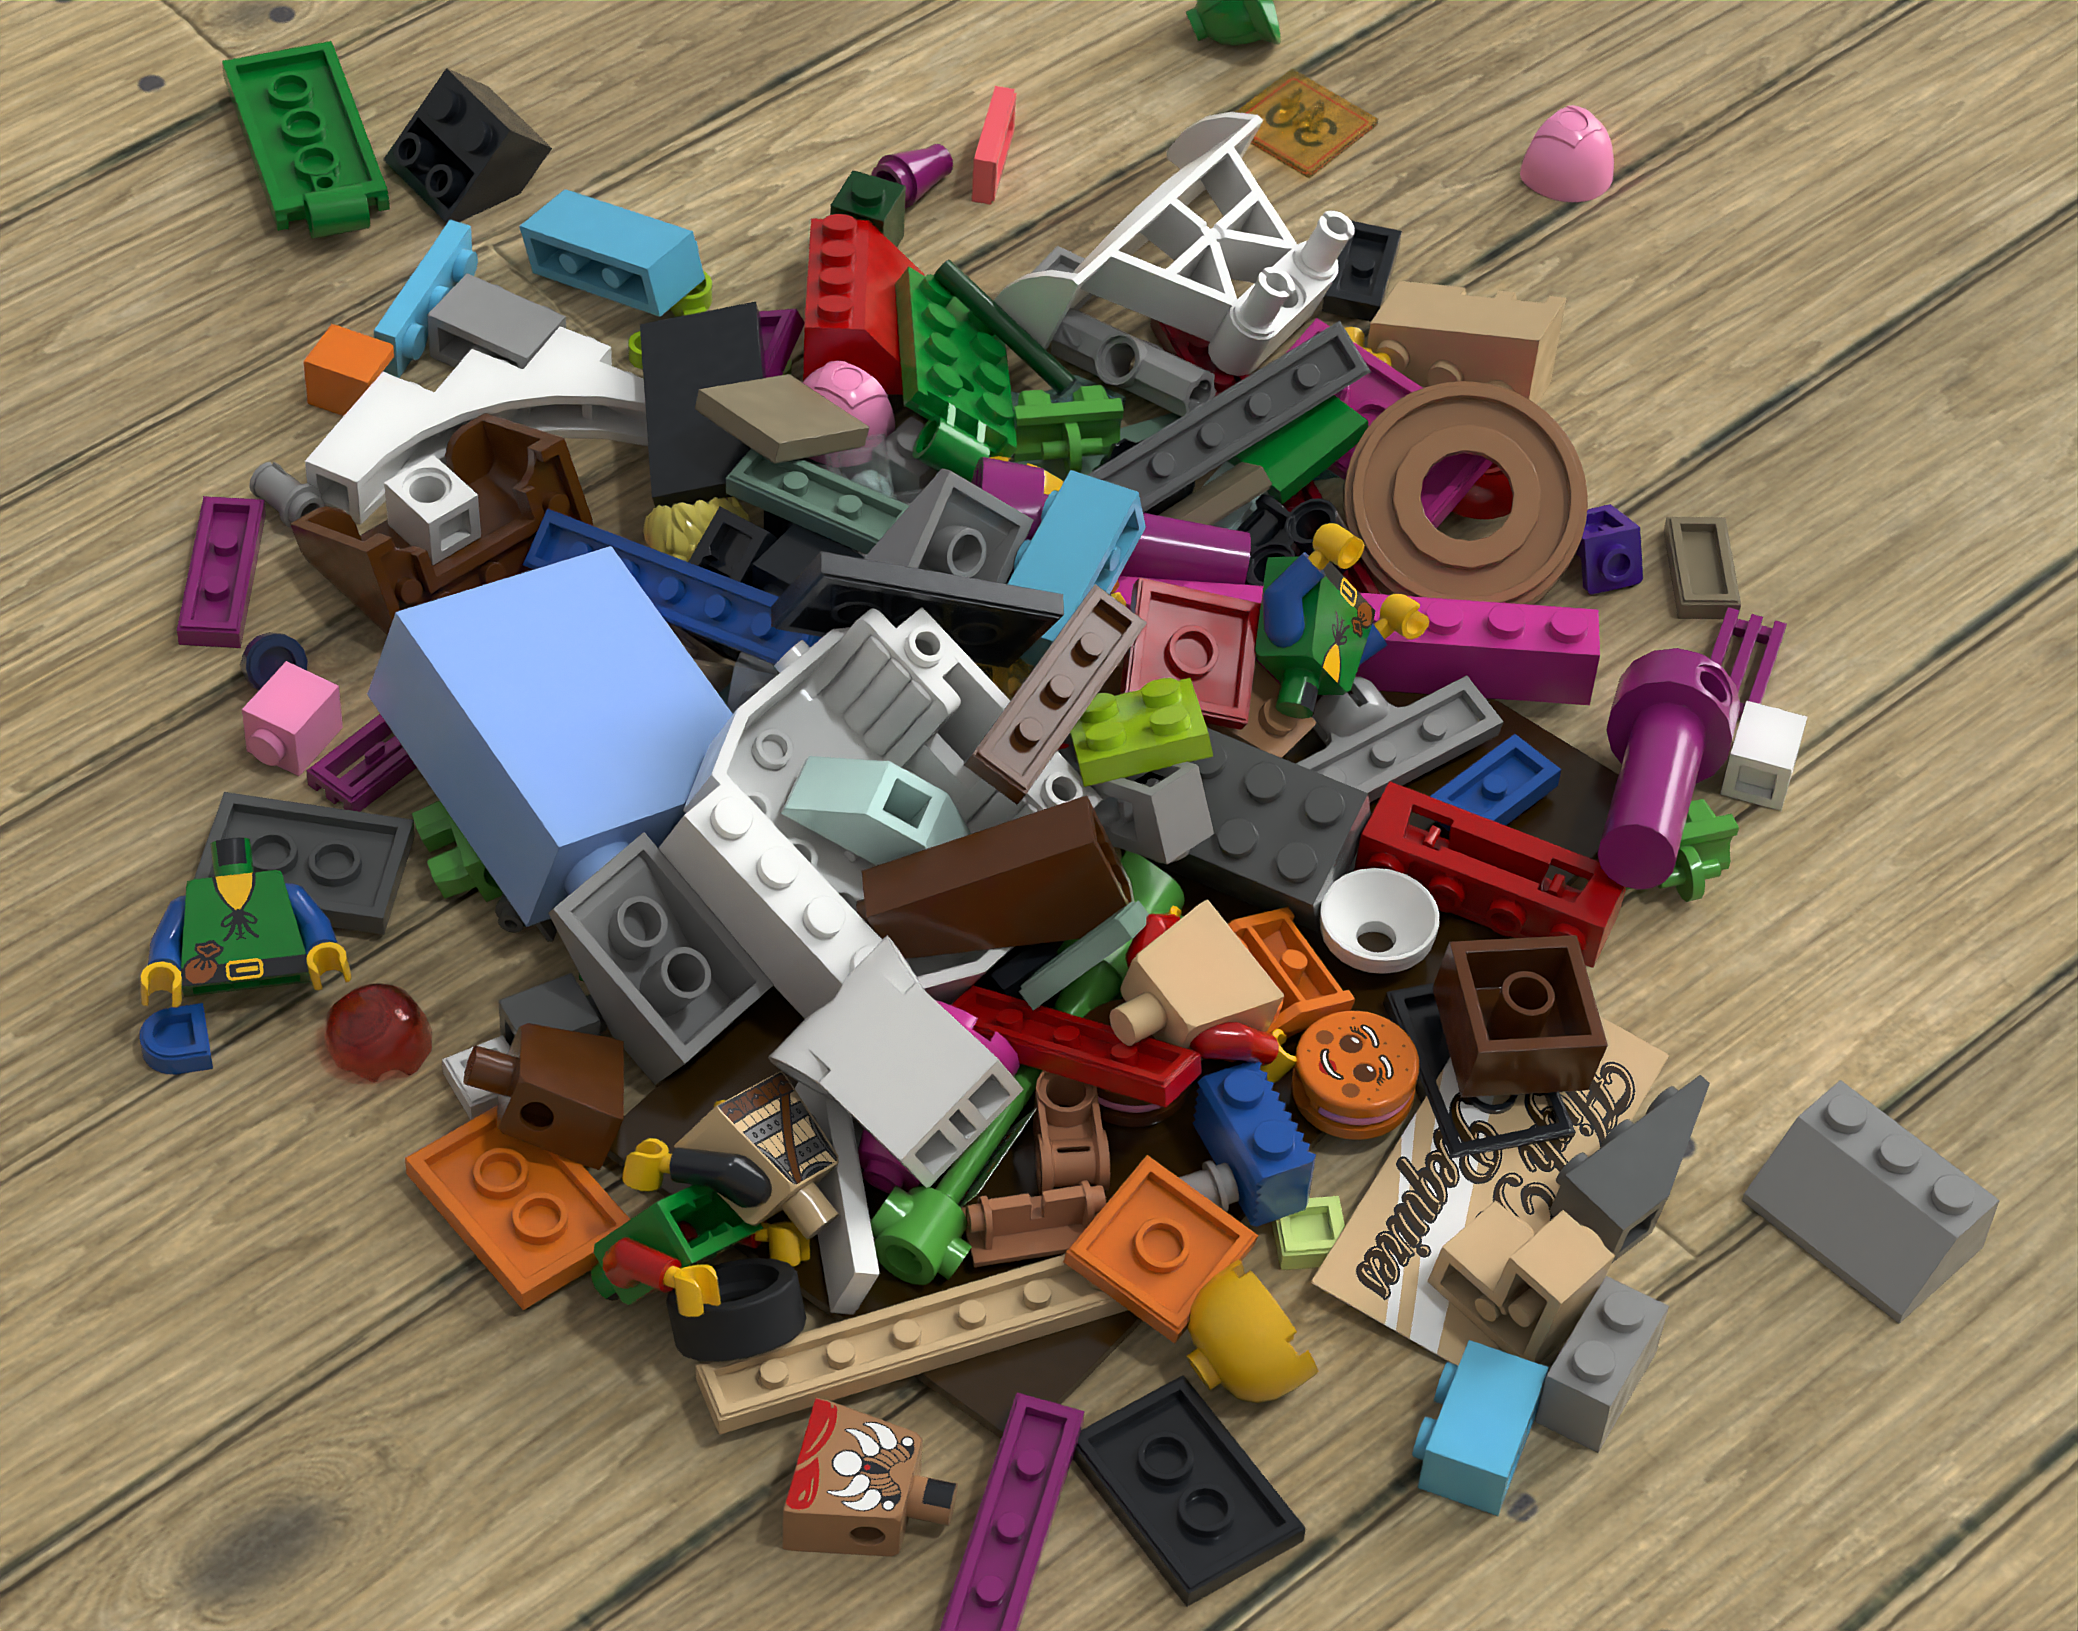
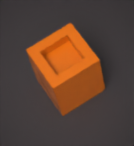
(343, 368)

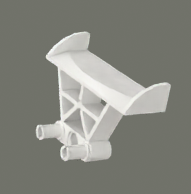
(1197, 286)

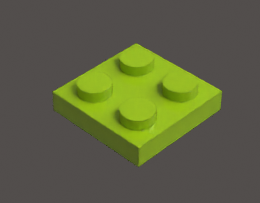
(1140, 731)

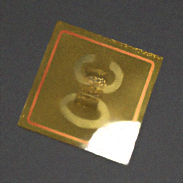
(1306, 123)

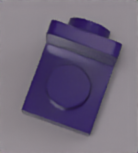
(1610, 551)

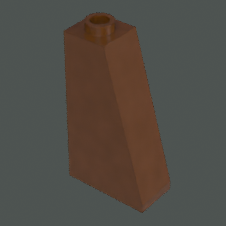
(1000, 887)

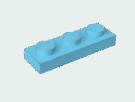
(438, 272)

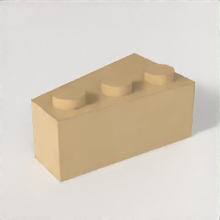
(1450, 337)

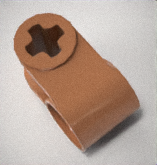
(1071, 1139)

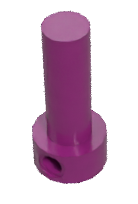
(1165, 549)
(1668, 732)

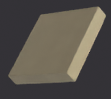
(781, 418)

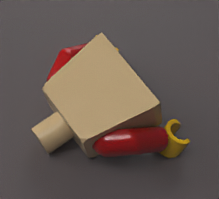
(1200, 991)

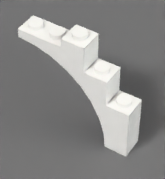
(397, 423)

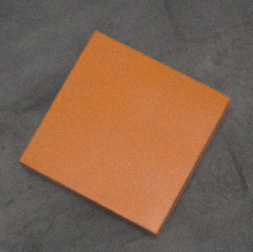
(1158, 1247)

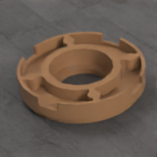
(1480, 419)

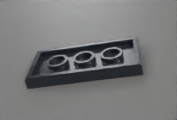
(678, 358)
(984, 617)

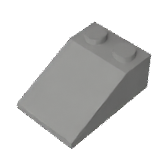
(955, 532)
(656, 958)

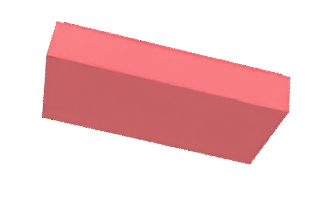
(994, 145)

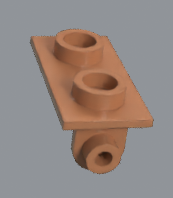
(1030, 1226)

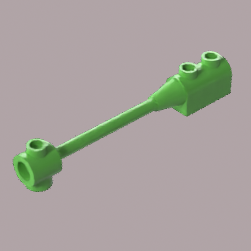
(923, 1228)

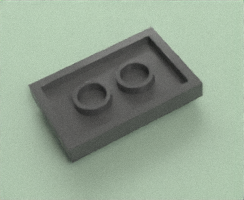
(339, 856)

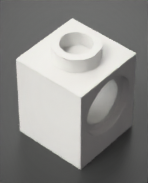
(432, 508)
(1763, 755)

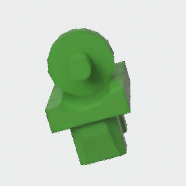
(1066, 428)
(1702, 850)
(456, 868)

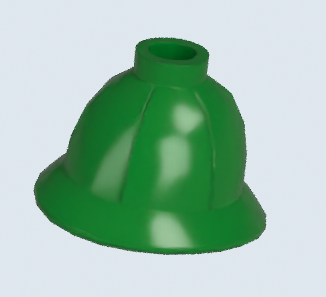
(1235, 21)

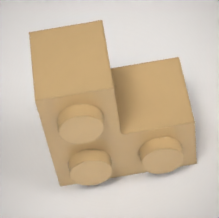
(1521, 1283)

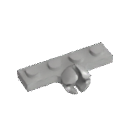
(1380, 743)

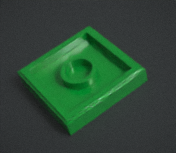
(1305, 446)

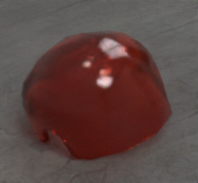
(377, 1031)

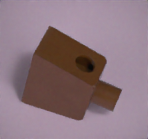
(556, 1090)

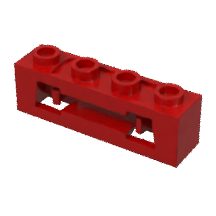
(1491, 871)

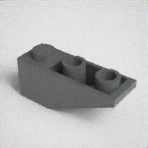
(1632, 1174)

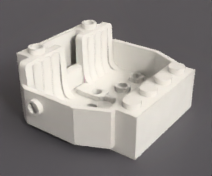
(850, 696)

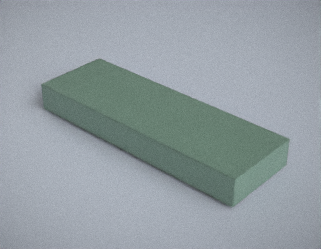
(815, 499)

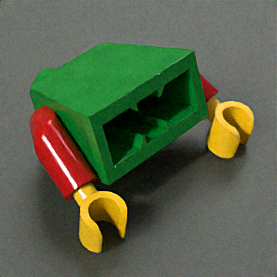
(675, 1240)

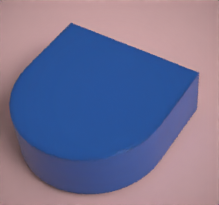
(176, 1040)

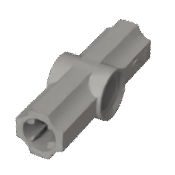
(1108, 354)

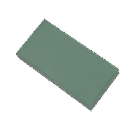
(1084, 954)

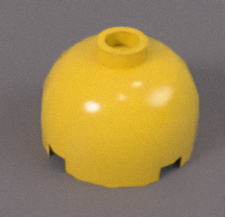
(1245, 1339)

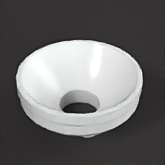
(1383, 904)

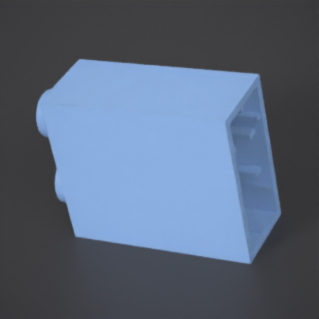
(549, 720)

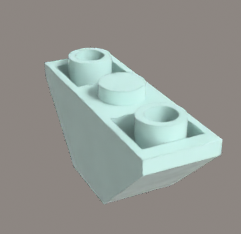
(872, 808)

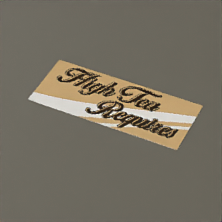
(1428, 1197)

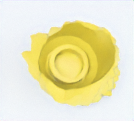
(680, 528)

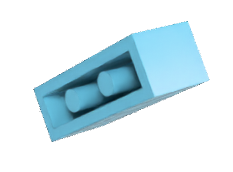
(612, 252)
(1081, 542)

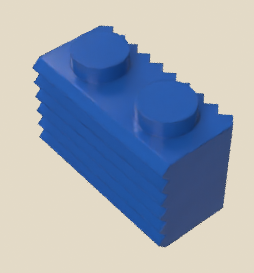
(1255, 1136)

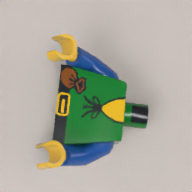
(1319, 626)
(240, 933)

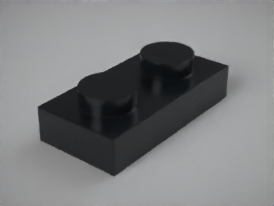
(1363, 272)

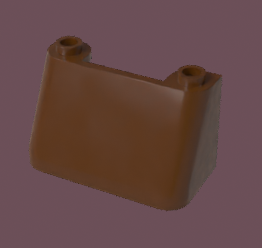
(516, 480)

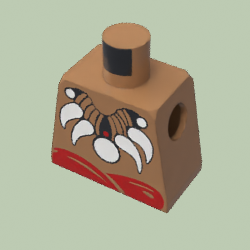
(859, 1485)

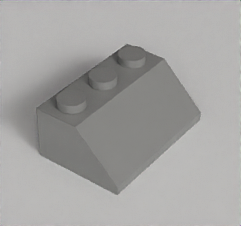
(1872, 1201)

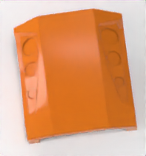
(1294, 968)

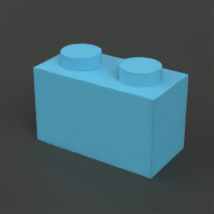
(1481, 1426)

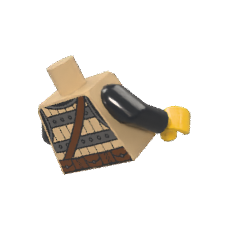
(753, 1151)

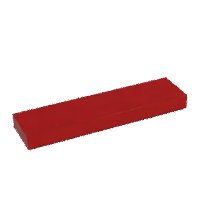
(1083, 1048)

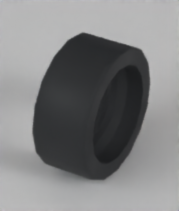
(756, 1312)

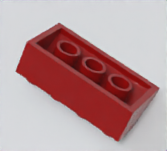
(853, 299)

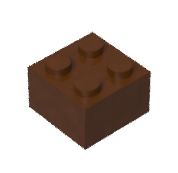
(1519, 1016)

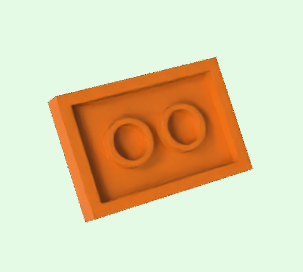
(516, 1206)

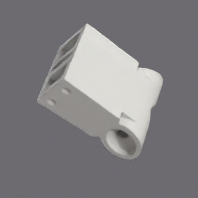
(899, 1065)

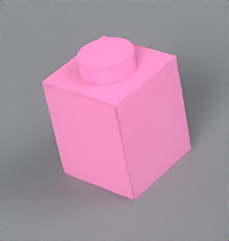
(292, 718)

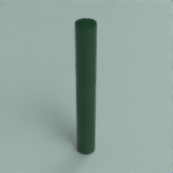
(1005, 327)

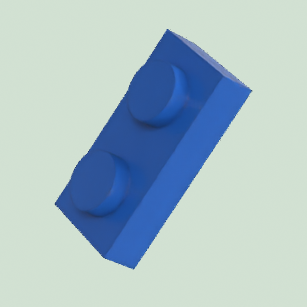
(1502, 782)

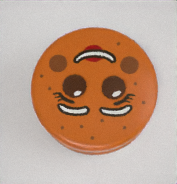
(1355, 1075)

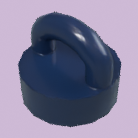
(267, 654)

